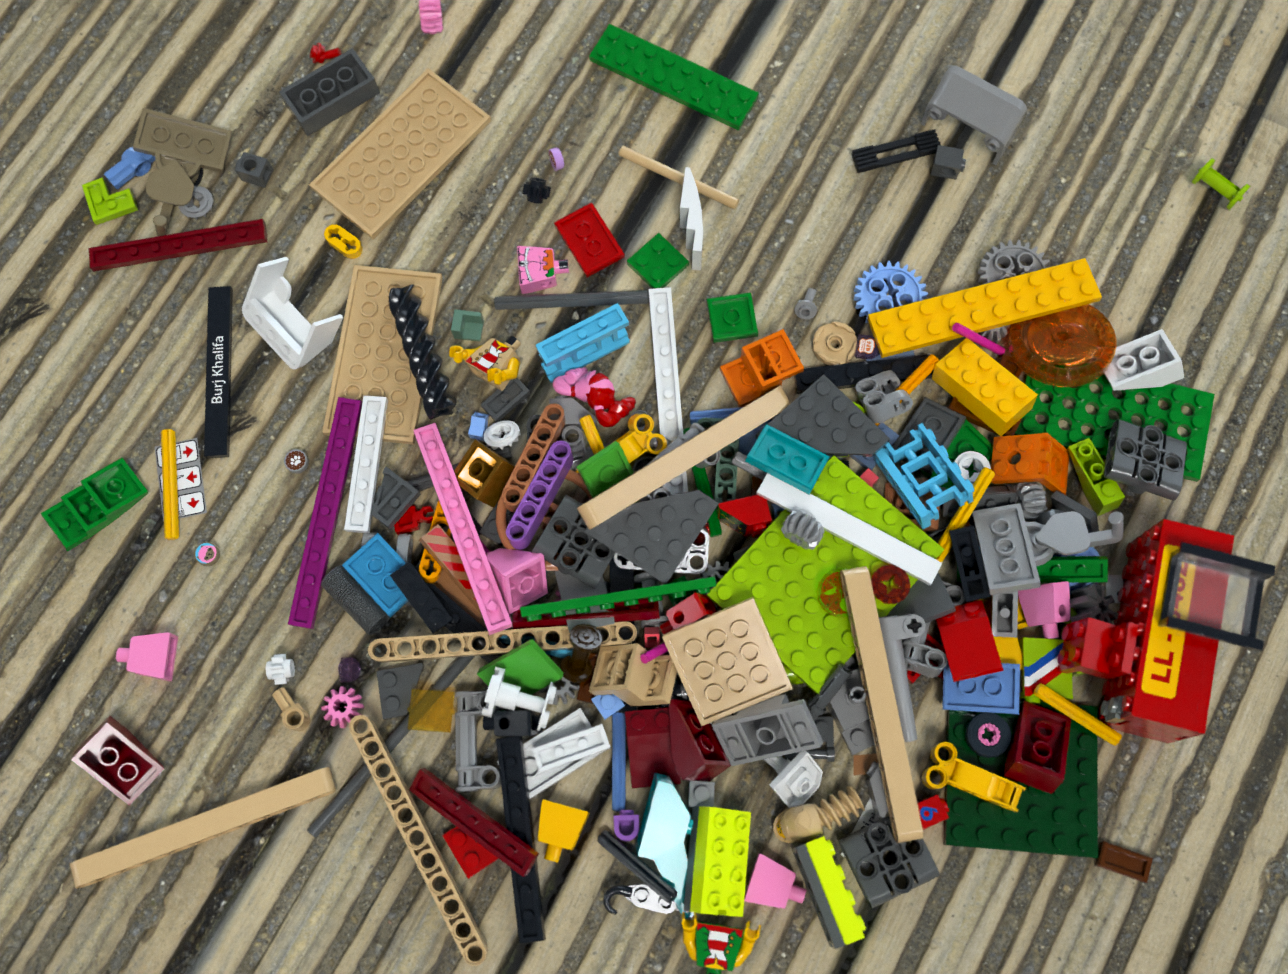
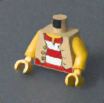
(492, 361)

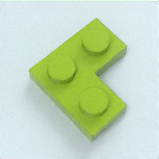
(106, 206)

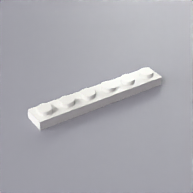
(366, 464)

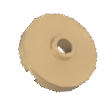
(835, 333)

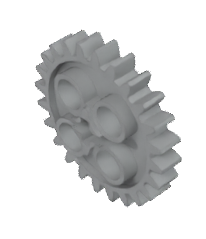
(1003, 255)

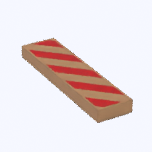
(447, 556)

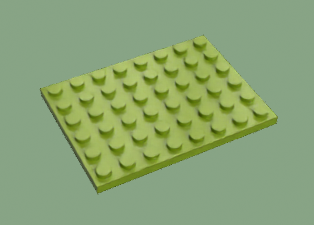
(787, 576)

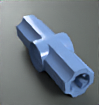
(131, 165)

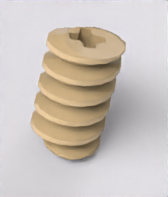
(838, 808)

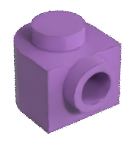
(626, 825)

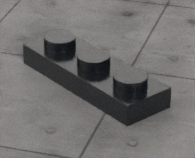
(421, 597)

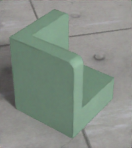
(467, 325)

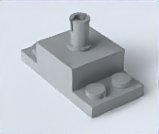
(851, 712)
(767, 731)

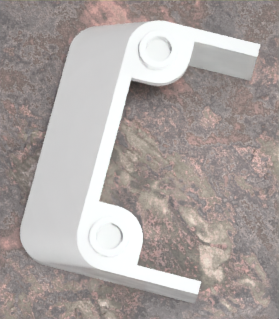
(279, 322)

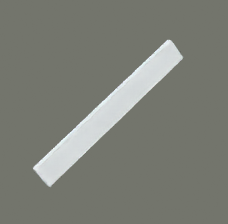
(851, 529)

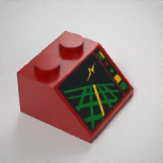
(746, 515)

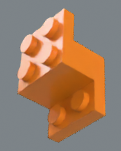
(761, 367)

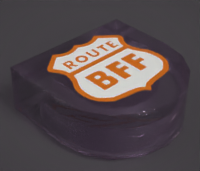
(866, 347)

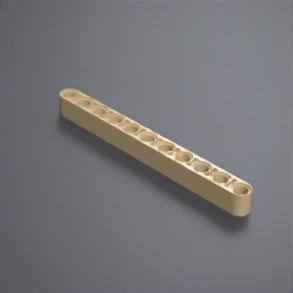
(682, 458)
(442, 642)
(881, 705)
(202, 827)
(418, 851)

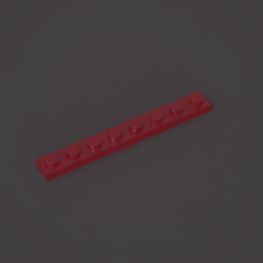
(177, 245)

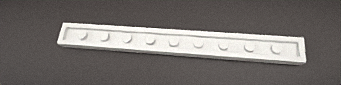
(667, 375)

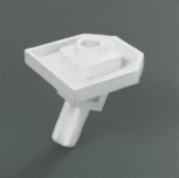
(795, 778)

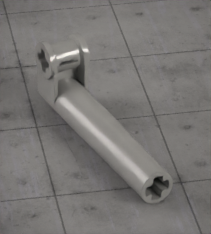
(893, 631)

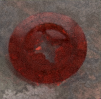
(899, 579)

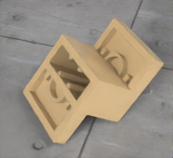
(627, 677)

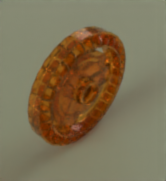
(1066, 340)

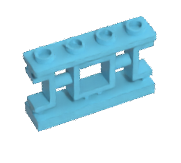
(584, 342)
(905, 483)

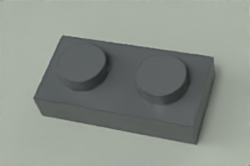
(504, 401)

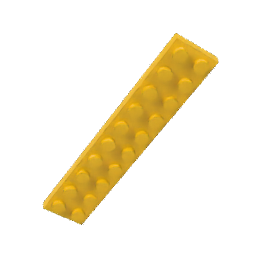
(984, 307)

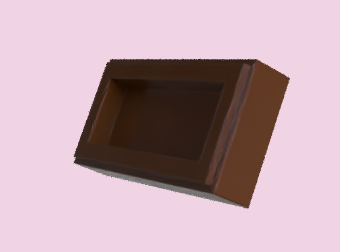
(1124, 862)

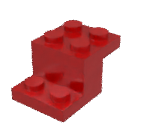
(1098, 648)

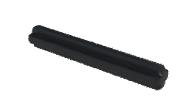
(637, 866)

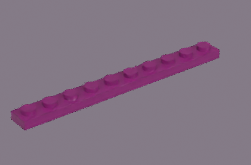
(325, 513)

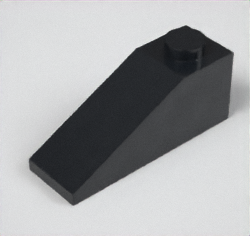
(970, 564)

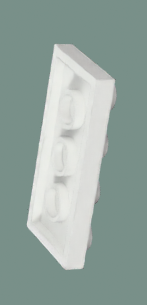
(567, 726)

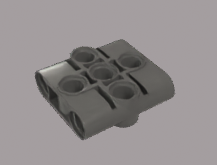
(1145, 459)
(551, 541)
(874, 887)

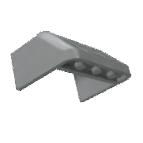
(978, 106)

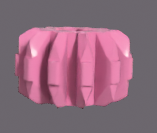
(431, 16)
(344, 696)

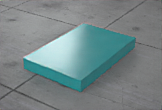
(787, 459)

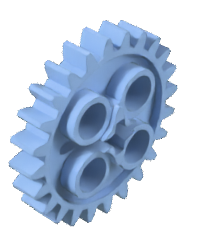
(870, 300)

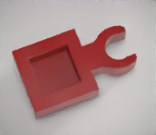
(410, 520)

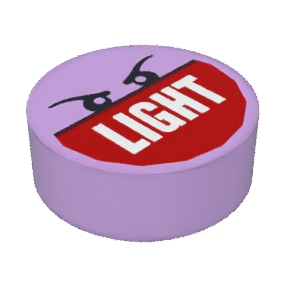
(556, 159)

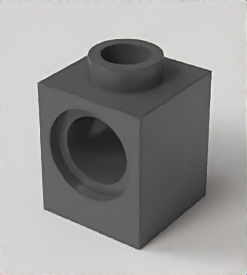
(948, 162)
(258, 176)

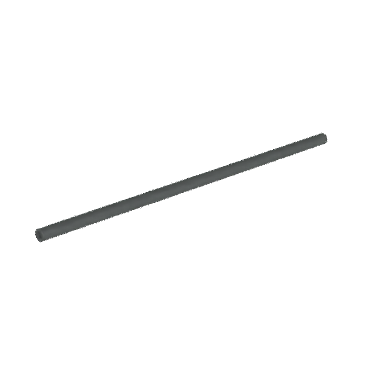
(391, 742)

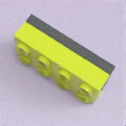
(717, 861)
(828, 893)

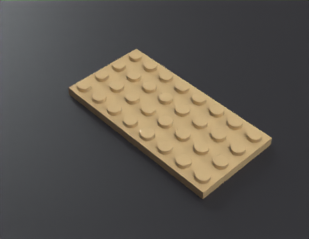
(400, 153)
(372, 352)

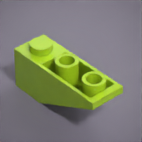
(1100, 492)

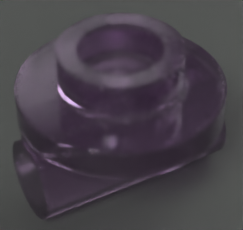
(348, 670)

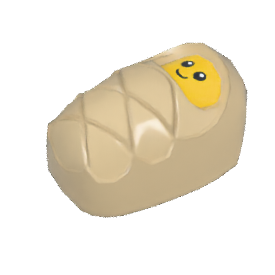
(797, 824)

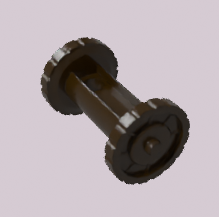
(584, 641)

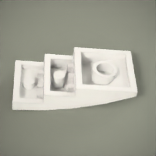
(692, 218)

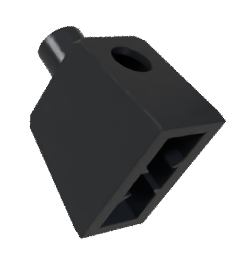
(522, 722)

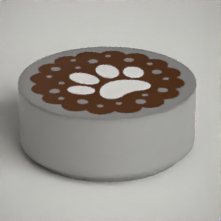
(296, 461)

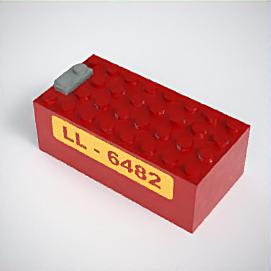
(1171, 669)

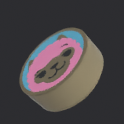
(207, 554)

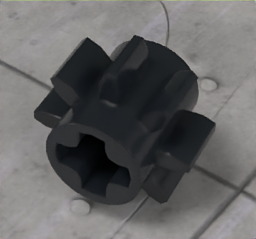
(536, 190)

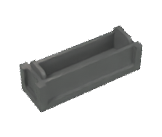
(991, 498)

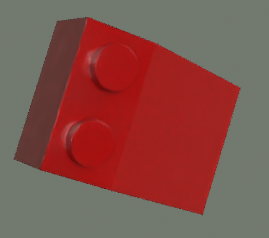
(969, 642)

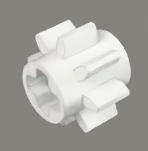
(280, 669)

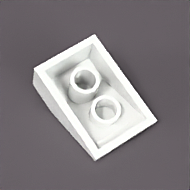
(1145, 363)

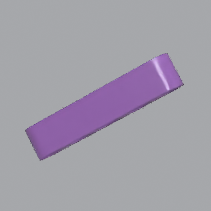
(540, 505)

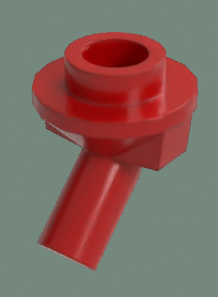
(319, 54)

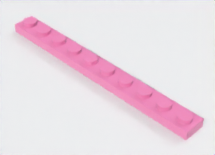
(463, 529)

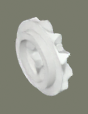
(493, 434)
(979, 462)

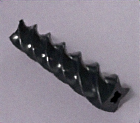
(418, 348)

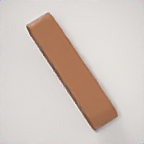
(534, 446)

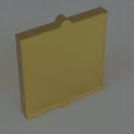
(431, 710)

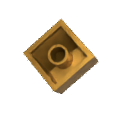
(483, 473)

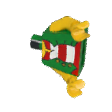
(717, 945)

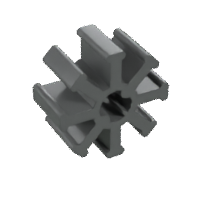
(1092, 603)

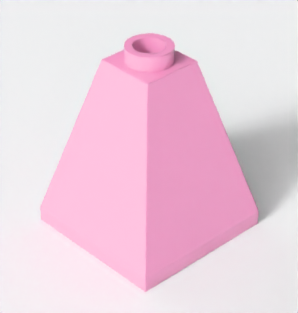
(518, 576)

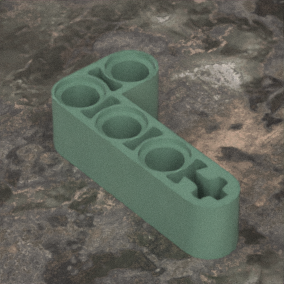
(723, 466)

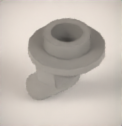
(806, 308)

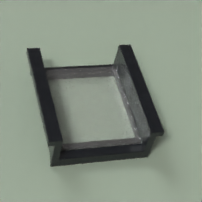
(1214, 595)

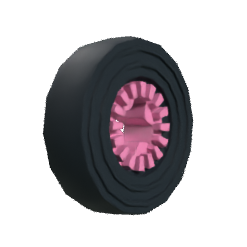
(993, 723)

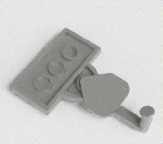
(1011, 547)

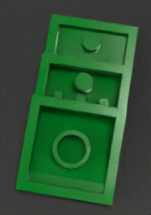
(94, 504)

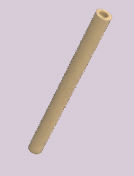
(677, 176)

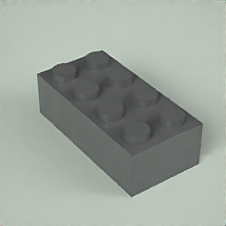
(329, 92)

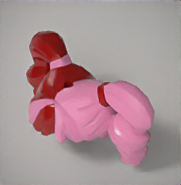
(597, 392)

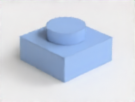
(607, 704)

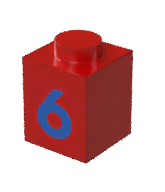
(932, 811)

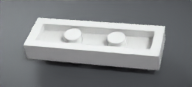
(571, 748)

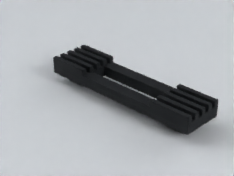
(866, 157)

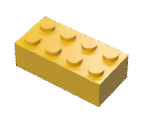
(984, 386)

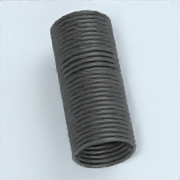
(354, 600)

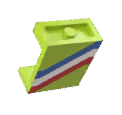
(1042, 667)

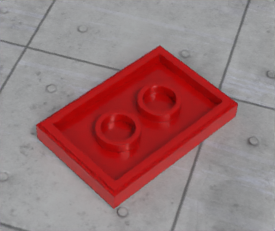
(589, 240)

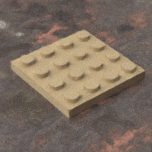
(727, 661)

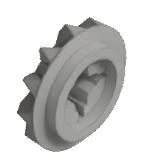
(205, 200)

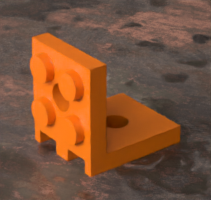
(1041, 461)

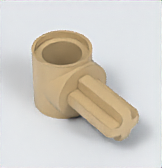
(289, 709)

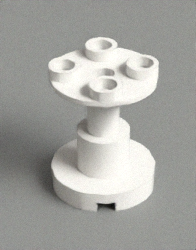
(509, 696)

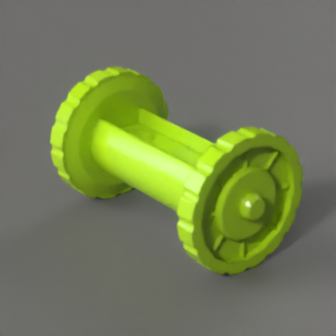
(1220, 183)

